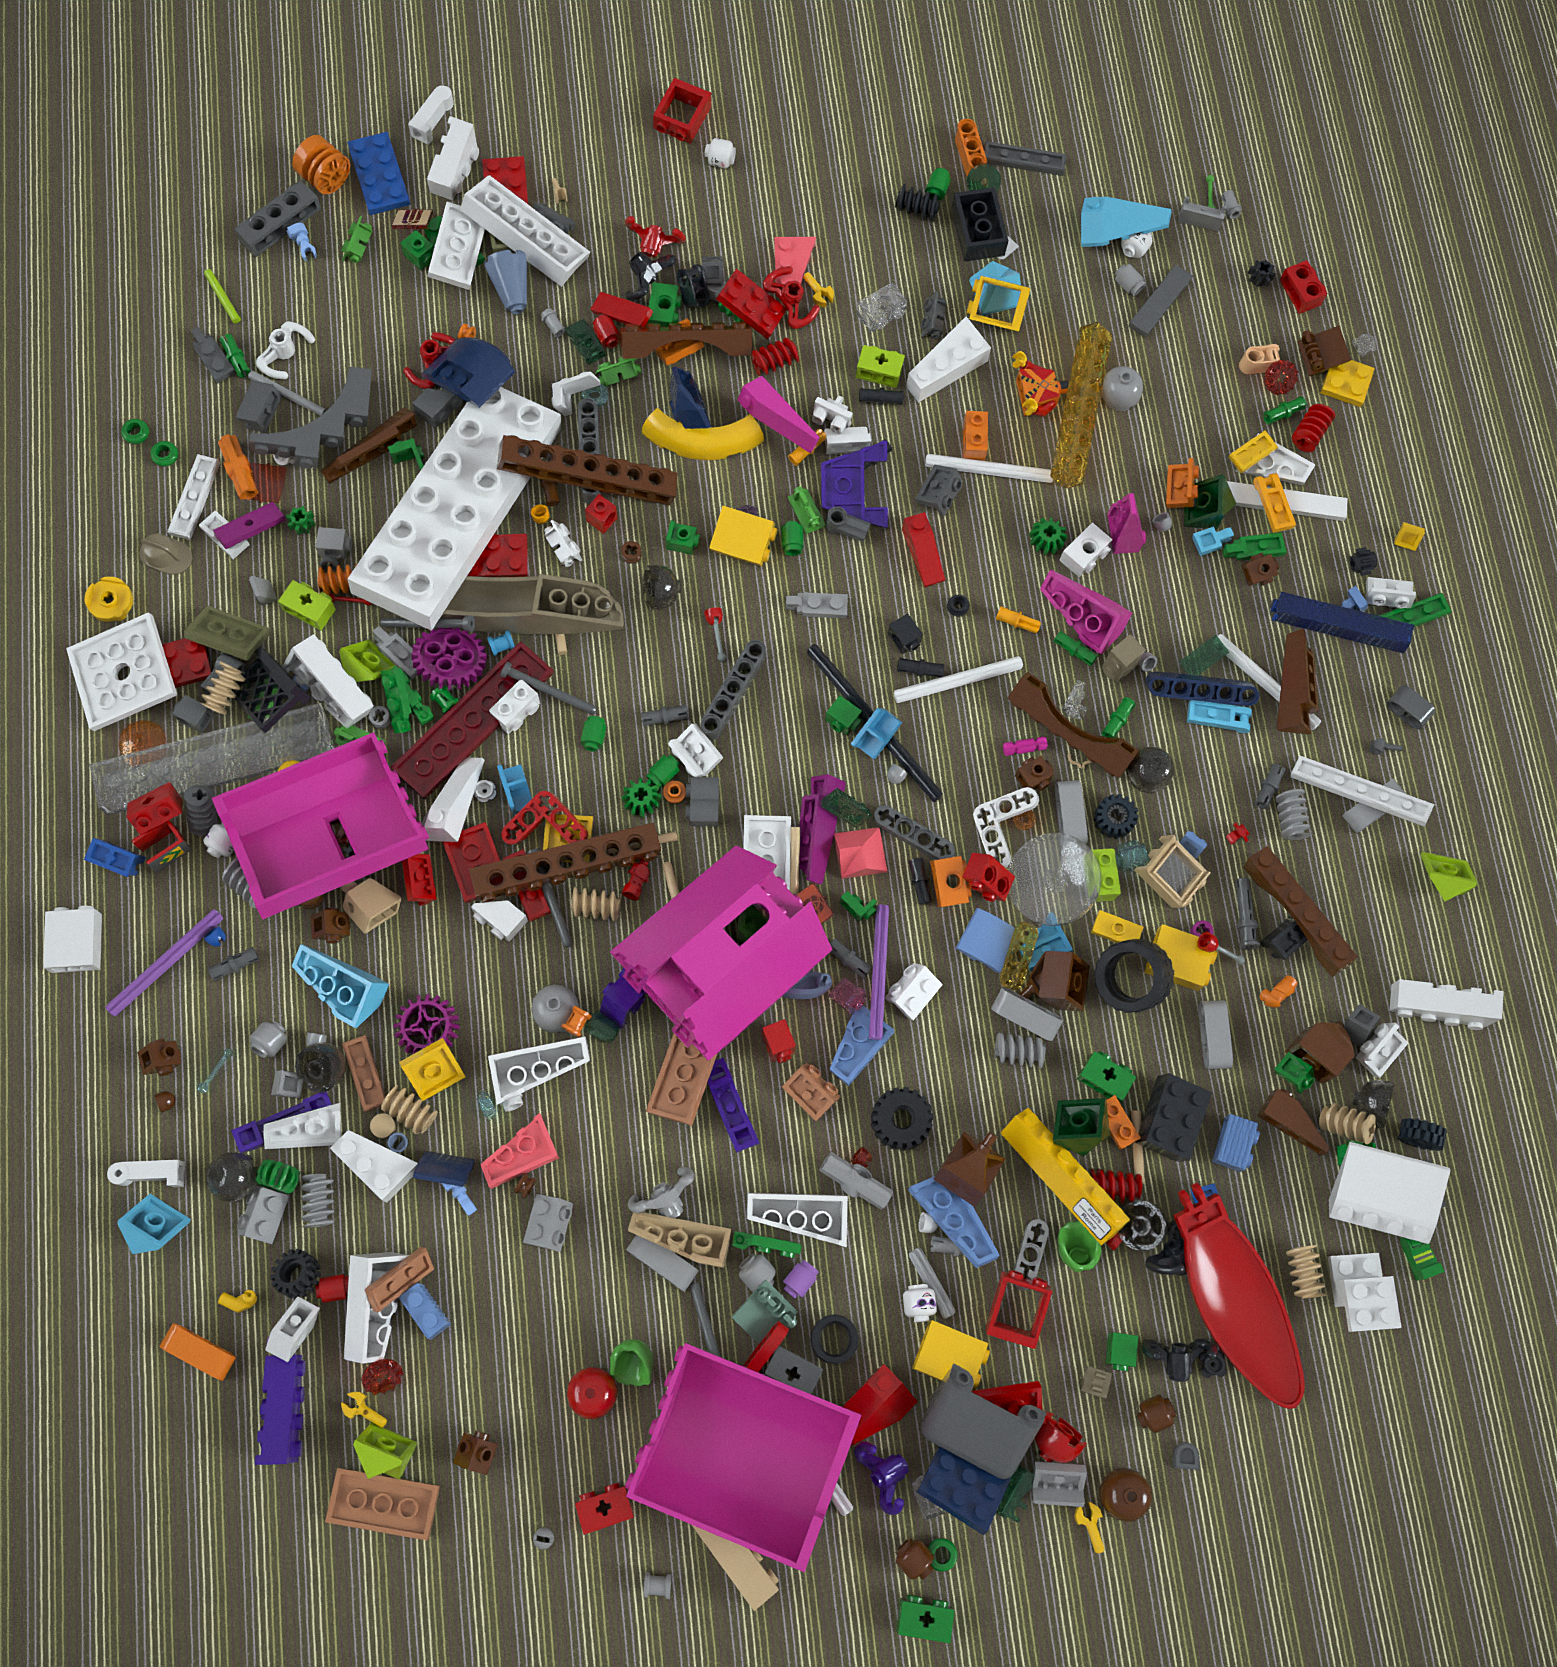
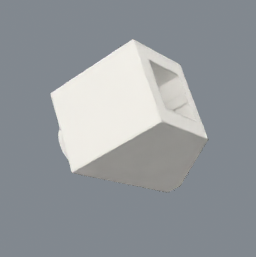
(501, 916)

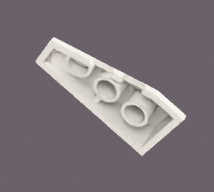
(449, 810)

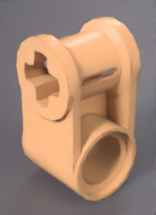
(1259, 359)

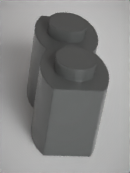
(703, 801)

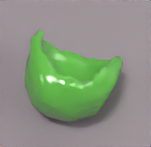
(1078, 1247)
(632, 1363)

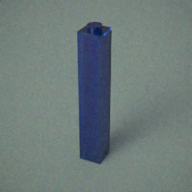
(1342, 622)

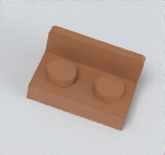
(811, 1091)

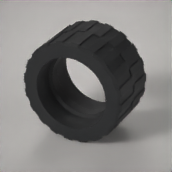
(1106, 980)

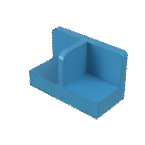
(876, 732)
(515, 787)

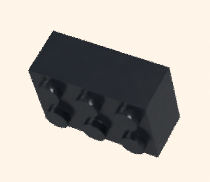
(979, 224)
(1173, 1117)

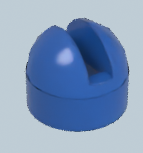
(215, 935)

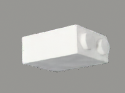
(72, 939)

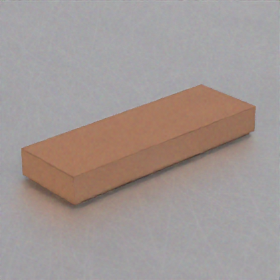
(364, 1073)
(399, 1279)

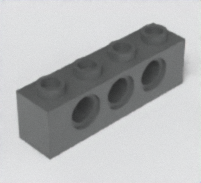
(271, 221)

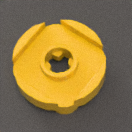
(113, 611)

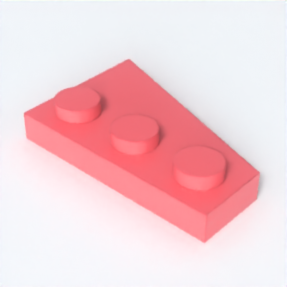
(793, 253)
(522, 1154)

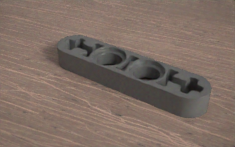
(915, 831)

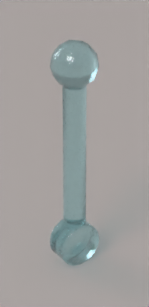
(203, 1087)

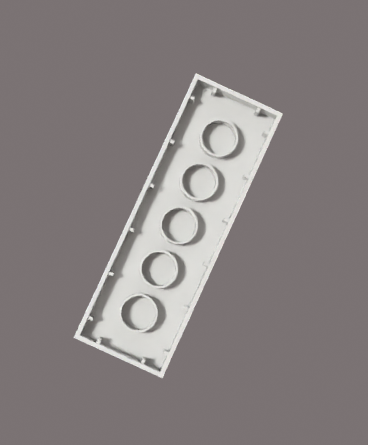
(450, 510)

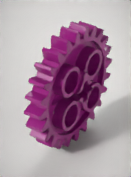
(449, 657)

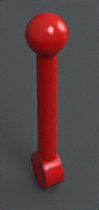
(349, 599)

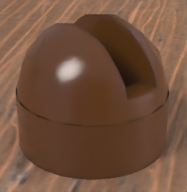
(165, 1101)

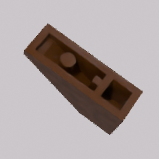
(1289, 1117)

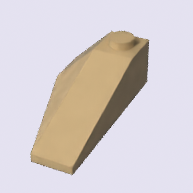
(693, 1240)

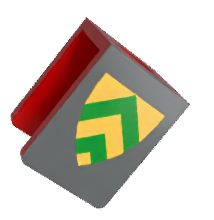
(169, 854)

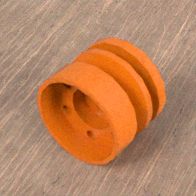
(321, 164)

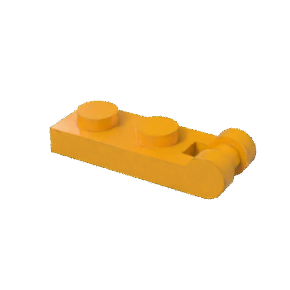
(1274, 502)

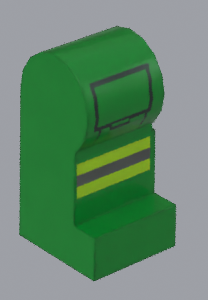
(1421, 1259)

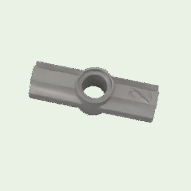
(856, 1180)

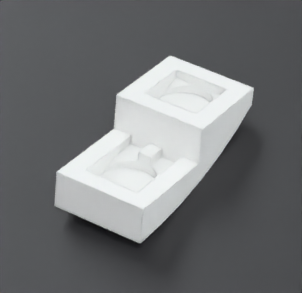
(214, 521)

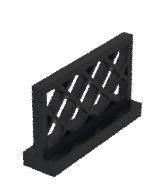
(278, 679)

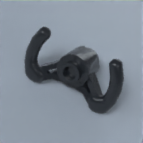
(647, 272)
(1171, 1258)
(1178, 1356)

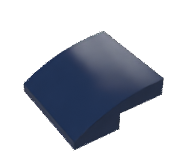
(444, 1168)

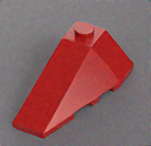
(880, 1402)

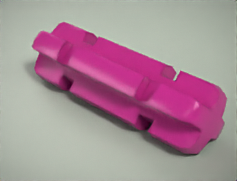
(1025, 746)

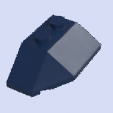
(687, 400)

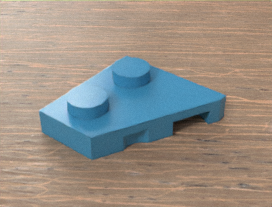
(1049, 939)

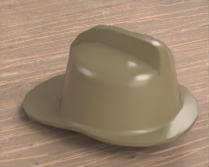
(165, 554)

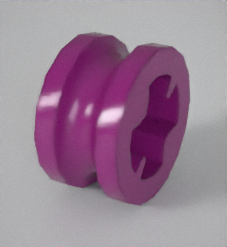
(1206, 926)

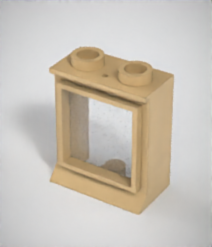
(1173, 873)

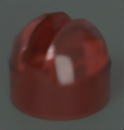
(861, 1156)

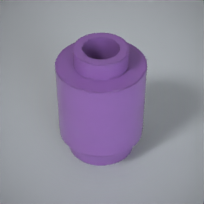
(800, 1279)

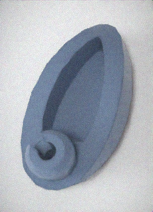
(810, 986)

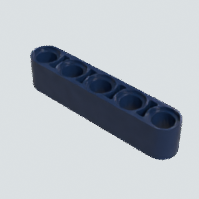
(1211, 694)

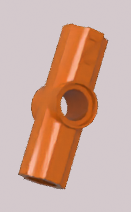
(237, 467)

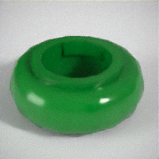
(131, 424)
(165, 461)
(943, 1542)

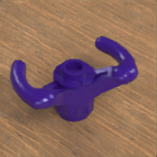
(884, 1474)

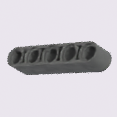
(591, 440)
(737, 680)

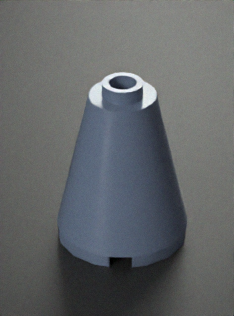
(509, 278)

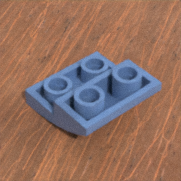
(986, 939)

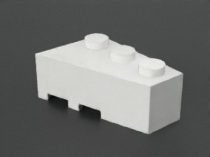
(455, 159)
(375, 1165)

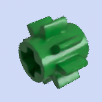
(300, 520)

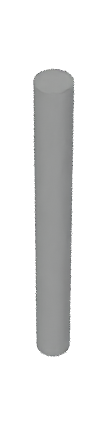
(289, 394)

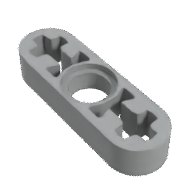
(1028, 1234)

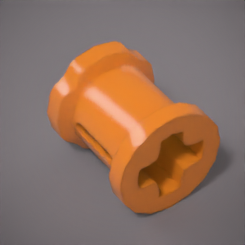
(576, 1021)

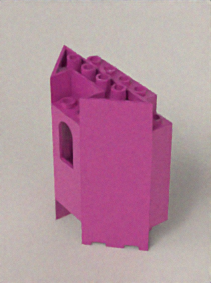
(701, 973)

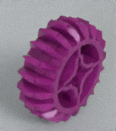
(416, 1028)

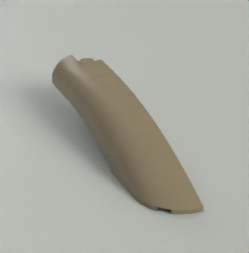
(535, 605)

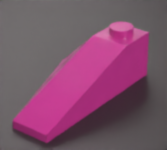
(770, 408)
(1125, 526)
(1088, 612)

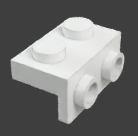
(515, 706)
(695, 751)
(913, 990)
(1381, 1049)

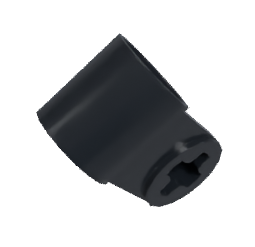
(693, 287)

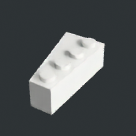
(950, 360)
(1446, 1004)
(805, 1214)
(367, 1330)

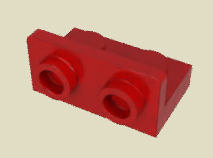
(419, 879)

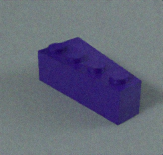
(620, 1000)
(281, 1411)

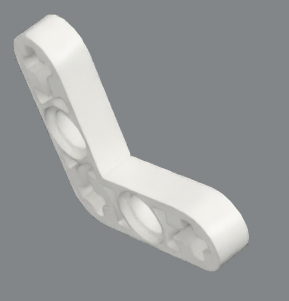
(997, 816)

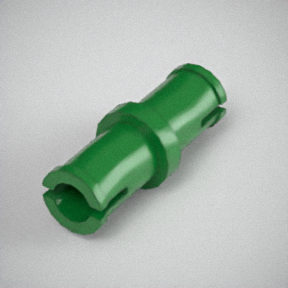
(235, 355)
(1284, 410)
(1075, 648)
(1118, 718)

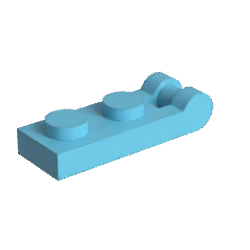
(1219, 715)

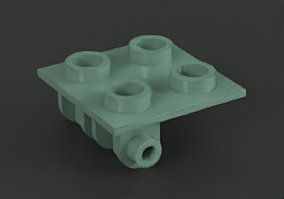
(763, 1311)

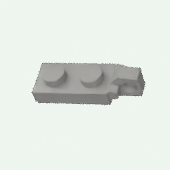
(818, 604)
(395, 650)

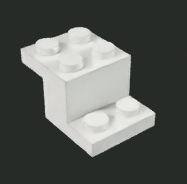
(1364, 1292)

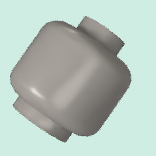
(268, 1039)
(755, 1271)

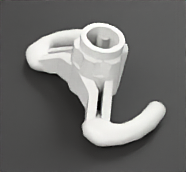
(281, 347)

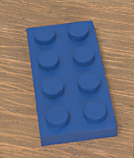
(378, 173)

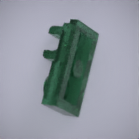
(585, 341)
(1204, 656)
(846, 808)
(1019, 1485)

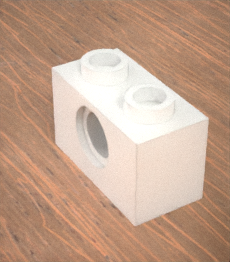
(1091, 539)
(292, 1329)

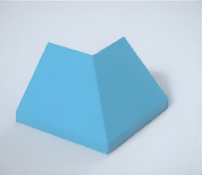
(995, 297)
(151, 1225)

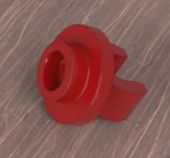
(1239, 832)

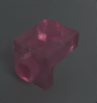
(848, 996)

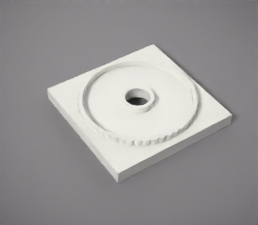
(101, 658)

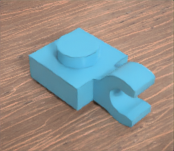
(1210, 540)

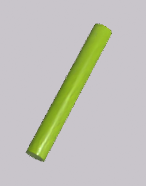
(222, 296)

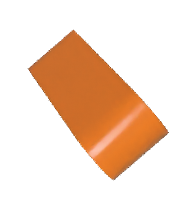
(969, 145)
(197, 1351)

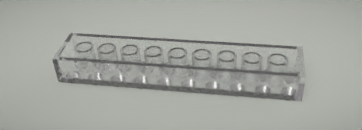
(212, 758)

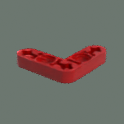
(542, 813)

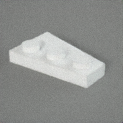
(1285, 463)
(307, 1129)

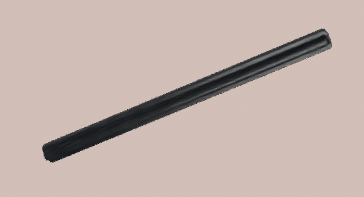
(893, 745)

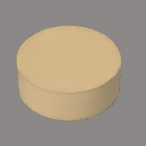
(383, 1126)

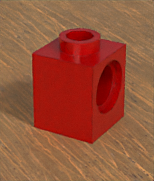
(601, 513)

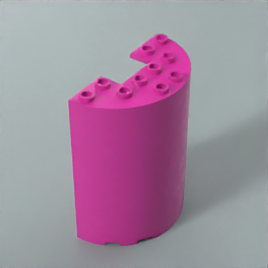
(743, 1456)

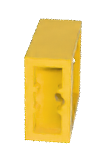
(1019, 311)

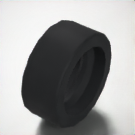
(853, 1339)

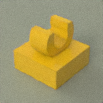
(1409, 536)

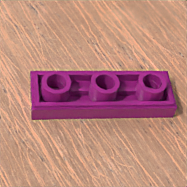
(249, 525)

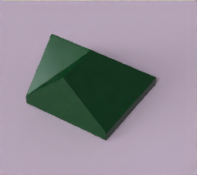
(1211, 505)
(1081, 1124)

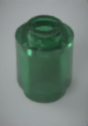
(601, 1027)

